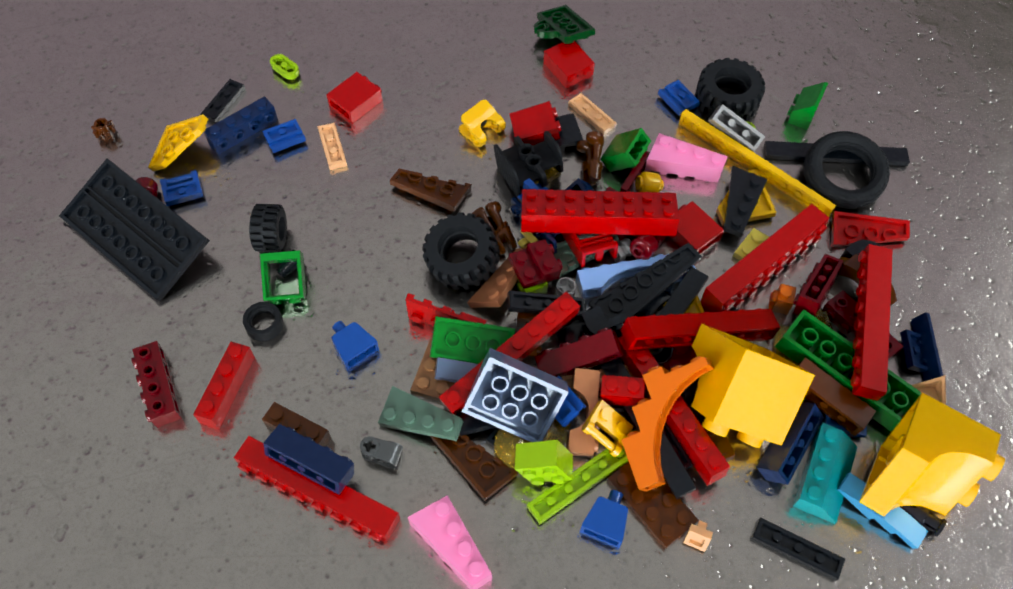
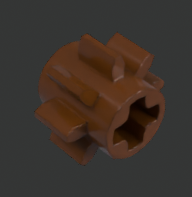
(103, 129)

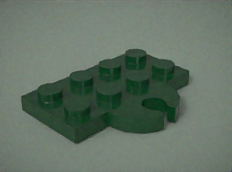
(562, 23)

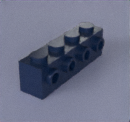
(241, 125)
(309, 458)
(782, 461)

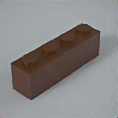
(837, 400)

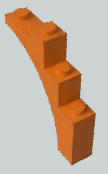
(651, 414)

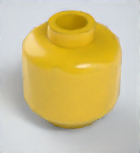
(649, 182)

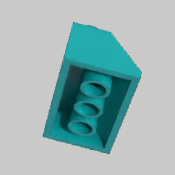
(825, 468)

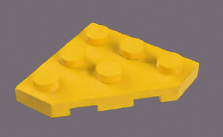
(176, 140)
(762, 210)

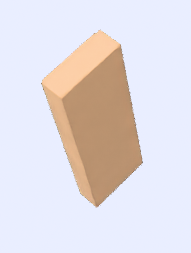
(592, 114)
(332, 146)

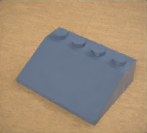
(515, 396)

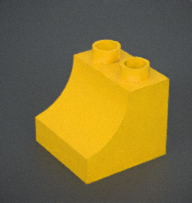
(747, 388)
(932, 460)

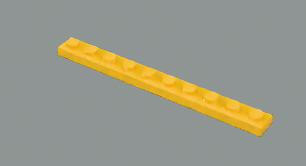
(752, 161)

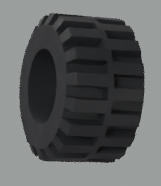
(268, 227)

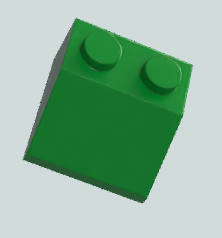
(806, 105)

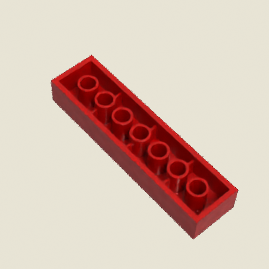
(599, 212)
(765, 261)

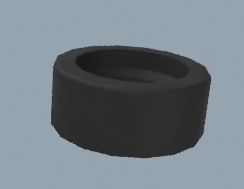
(257, 309)

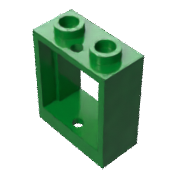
(281, 257)

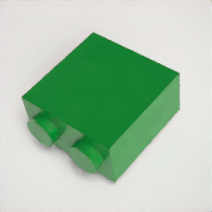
(626, 150)

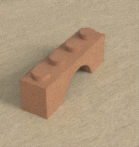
(586, 385)

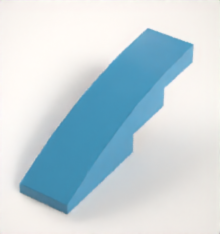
(895, 521)

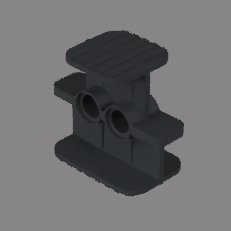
(528, 161)

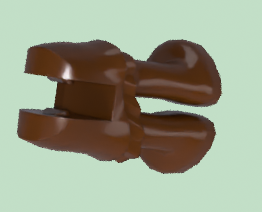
(592, 148)
(503, 232)

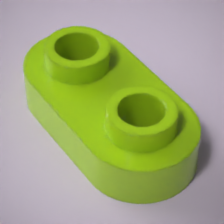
(284, 66)

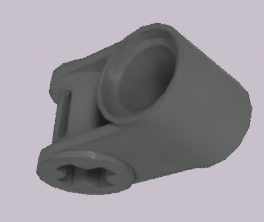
(384, 452)

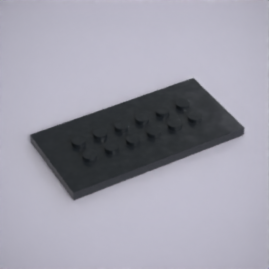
(134, 229)

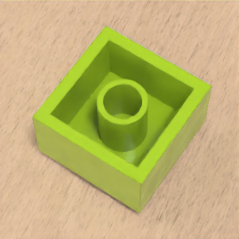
(544, 462)

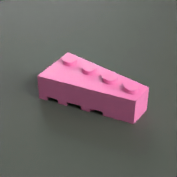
(684, 160)
(449, 538)

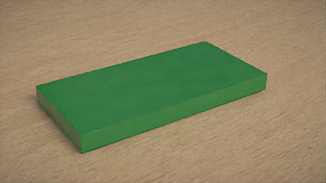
(466, 339)

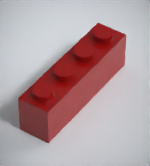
(224, 385)

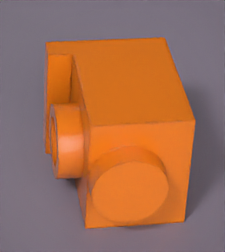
(782, 299)

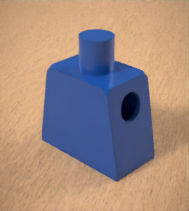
(353, 344)
(607, 519)

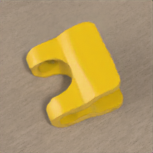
(480, 117)

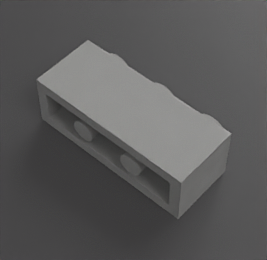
(736, 127)

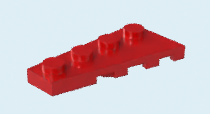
(853, 227)
(426, 312)

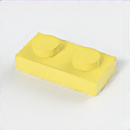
(752, 241)

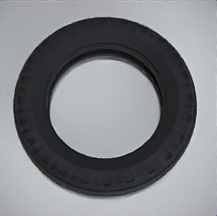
(856, 144)

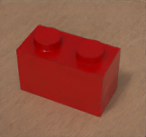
(622, 390)

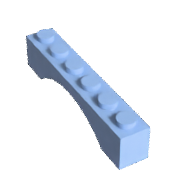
(595, 280)

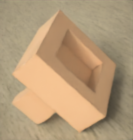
(698, 536)

